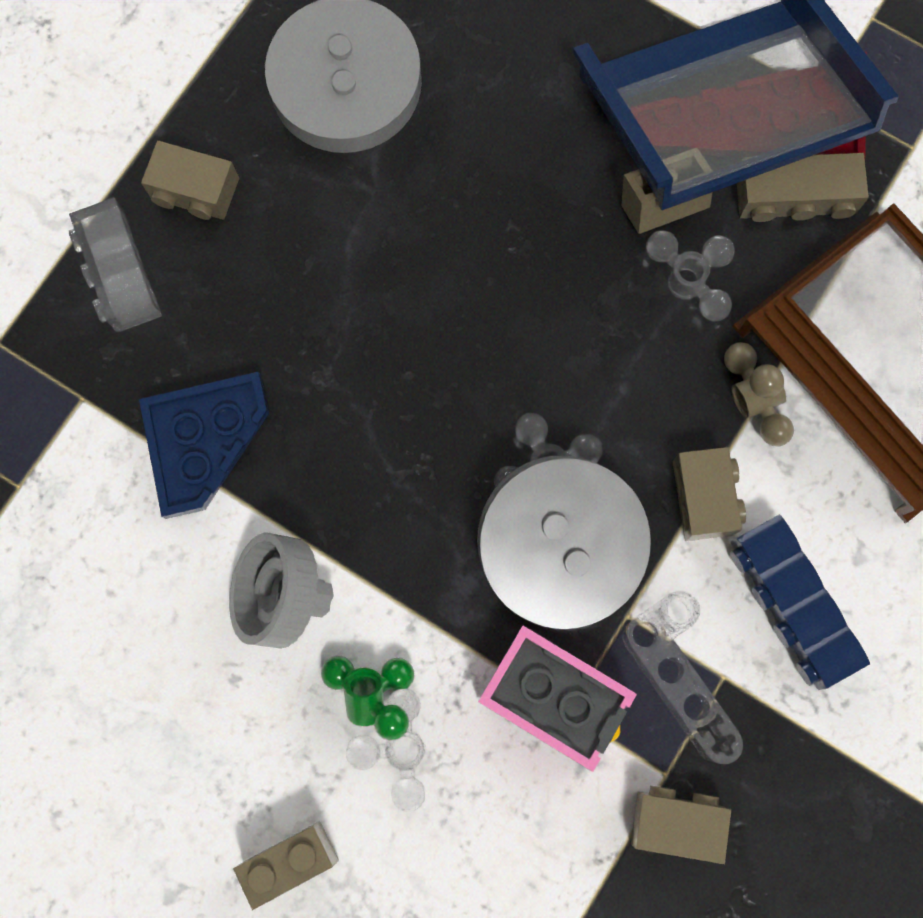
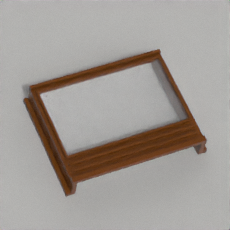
(856, 344)

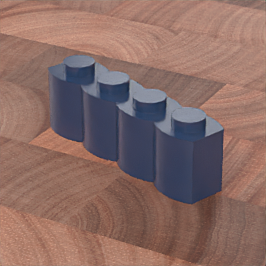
(800, 603)

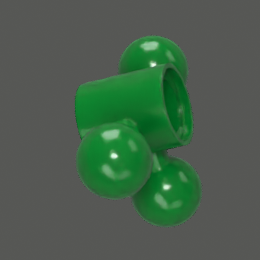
(365, 693)

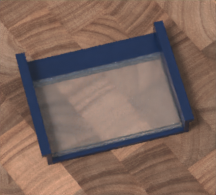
(739, 97)

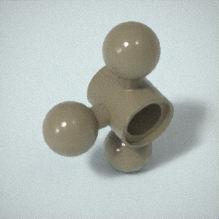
(759, 393)

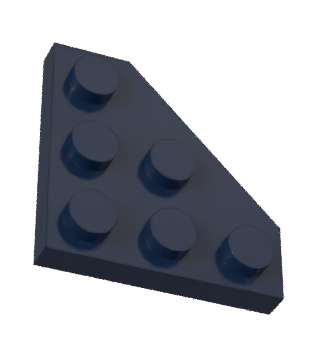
(199, 438)

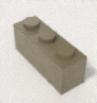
(806, 189)

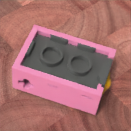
(558, 698)

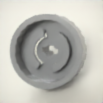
(276, 591)

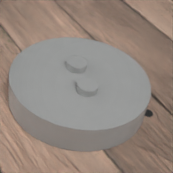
(343, 74)
(563, 542)

